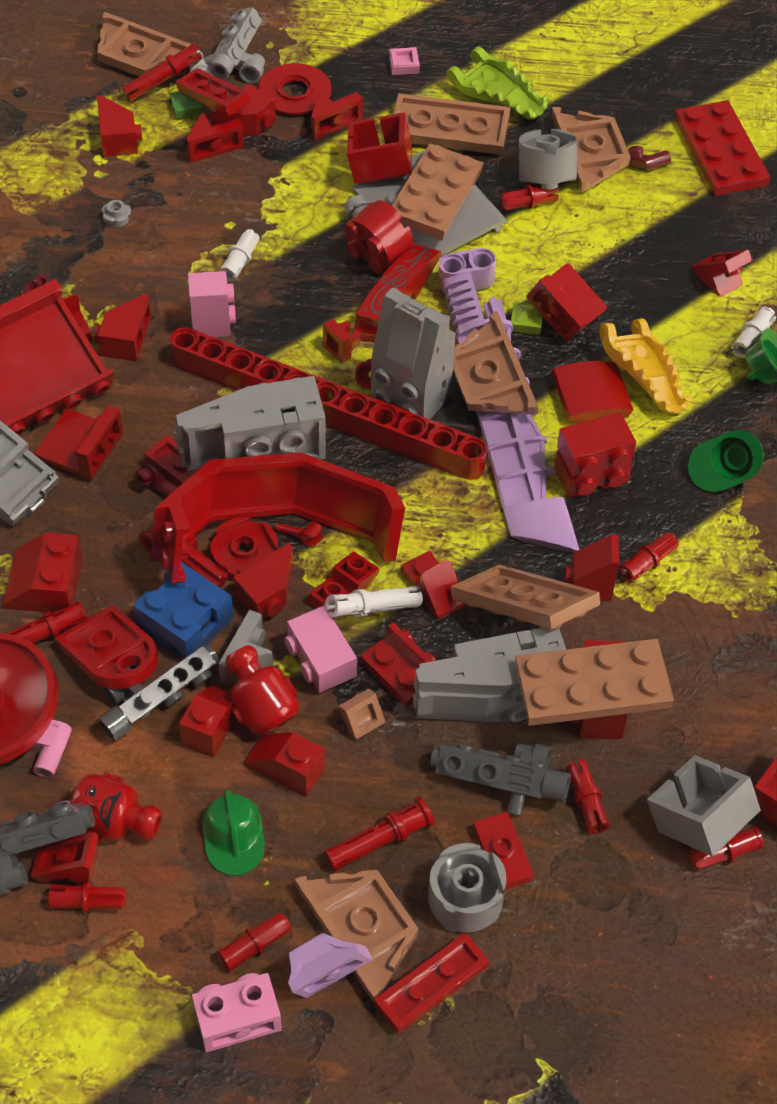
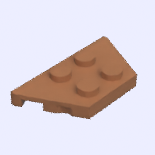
(134, 46)
(599, 145)
(491, 372)
(363, 912)

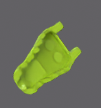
(498, 83)

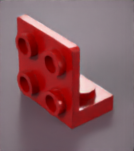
(566, 301)
(81, 442)

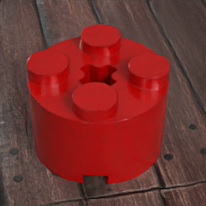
(377, 235)

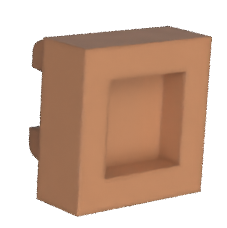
(362, 713)

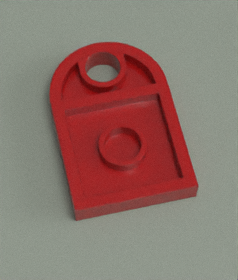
(109, 645)

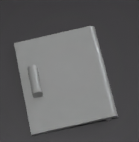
(473, 219)

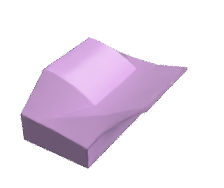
(323, 963)

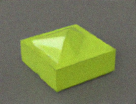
(526, 318)

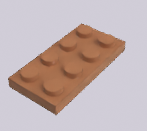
(455, 123)
(436, 190)
(525, 596)
(593, 682)

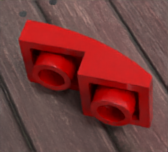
(346, 576)

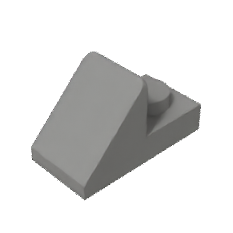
(249, 633)

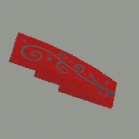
(406, 274)

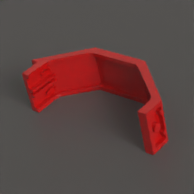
(275, 487)

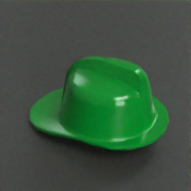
(763, 358)
(726, 461)
(233, 834)

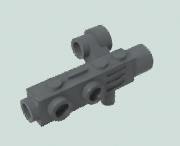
(164, 690)
(521, 774)
(33, 830)

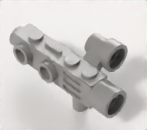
(232, 49)

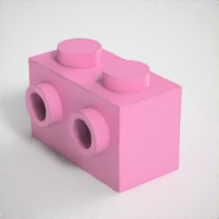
(209, 303)
(321, 649)
(236, 1011)

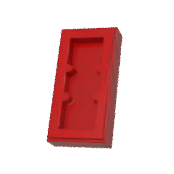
(499, 836)

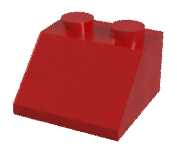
(44, 573)

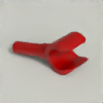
(309, 536)

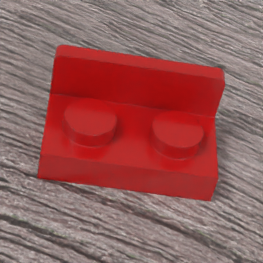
(395, 662)

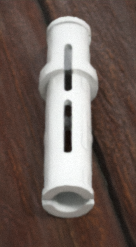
(364, 602)

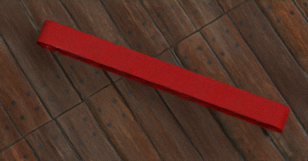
(343, 407)

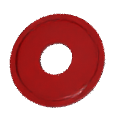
(313, 78)

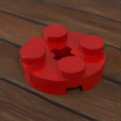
(241, 531)

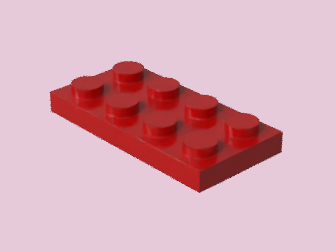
(722, 148)

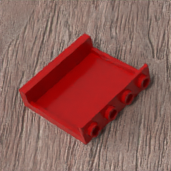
(44, 359)

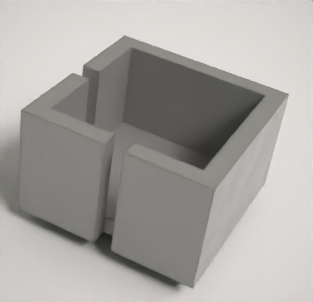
(714, 802)

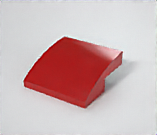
(591, 390)

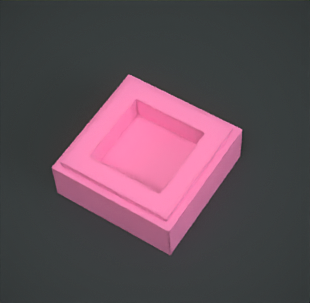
(404, 61)

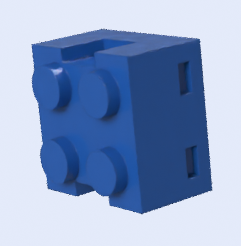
(184, 613)

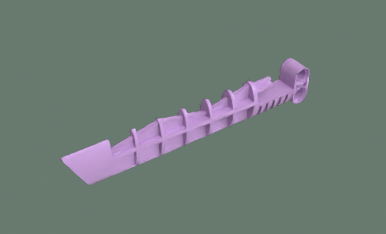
(511, 439)

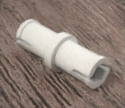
(752, 331)

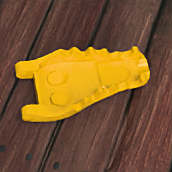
(647, 363)

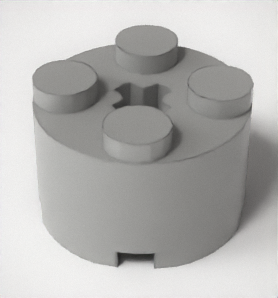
(547, 158)
(469, 907)

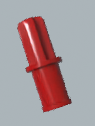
(528, 197)
(648, 557)
(740, 844)
(86, 897)
(254, 941)

